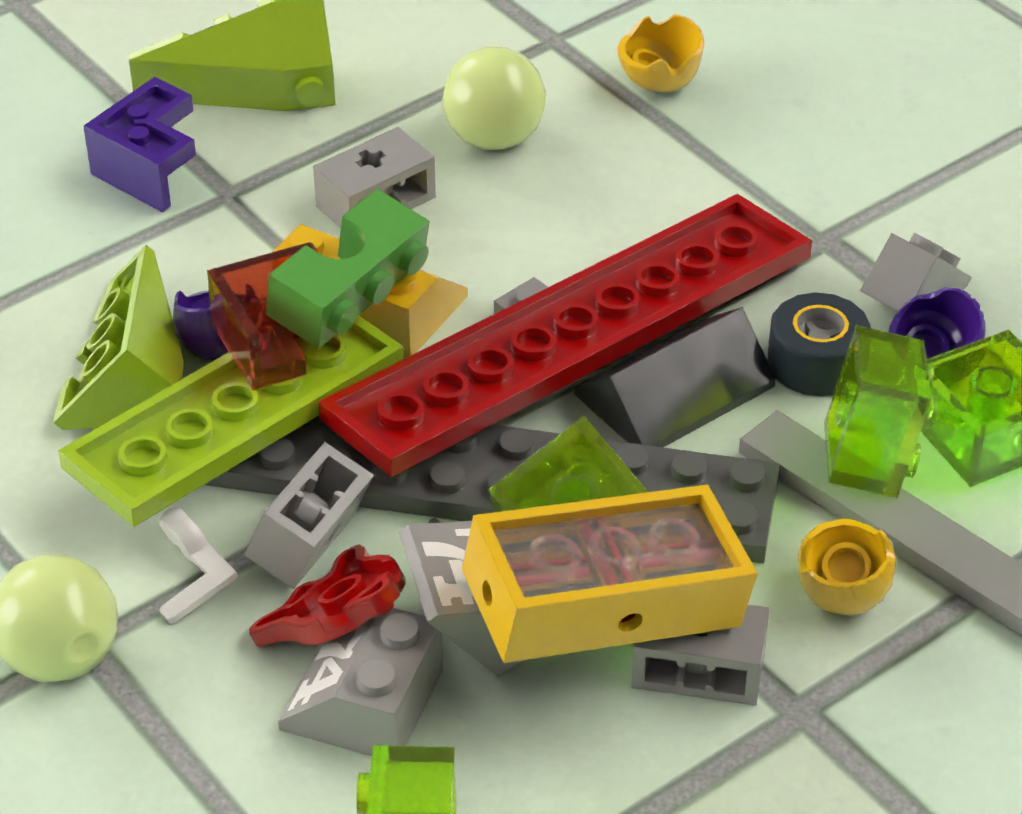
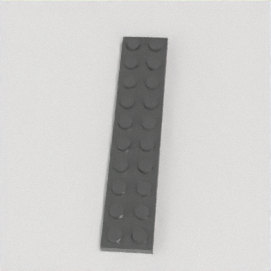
(458, 478)

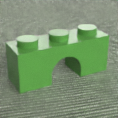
(325, 295)

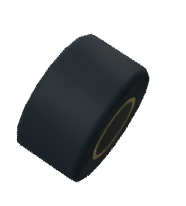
(812, 340)

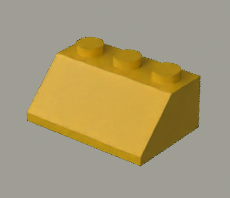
(412, 307)

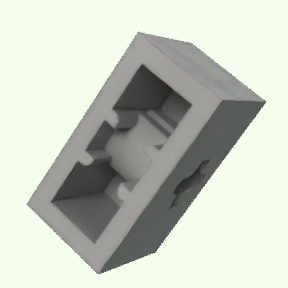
(386, 163)
(308, 515)
(706, 664)

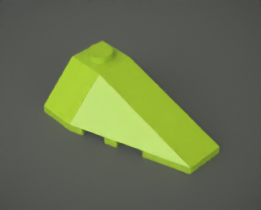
(256, 60)
(128, 353)

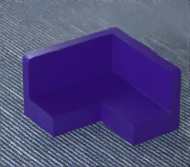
(135, 144)

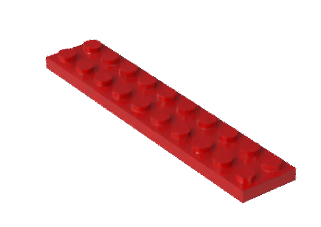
(560, 334)

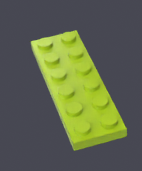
(213, 424)

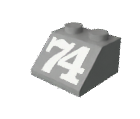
(436, 563)
(368, 684)

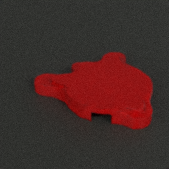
(337, 603)

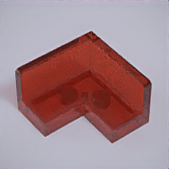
(238, 313)

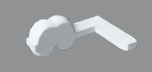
(193, 544)

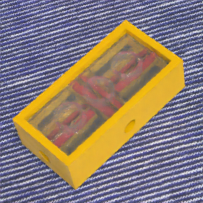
(607, 572)

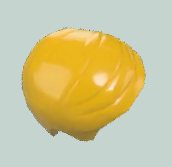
(662, 53)
(846, 566)

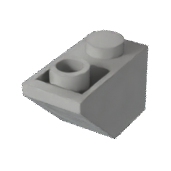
(912, 270)

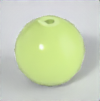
(494, 98)
(55, 618)

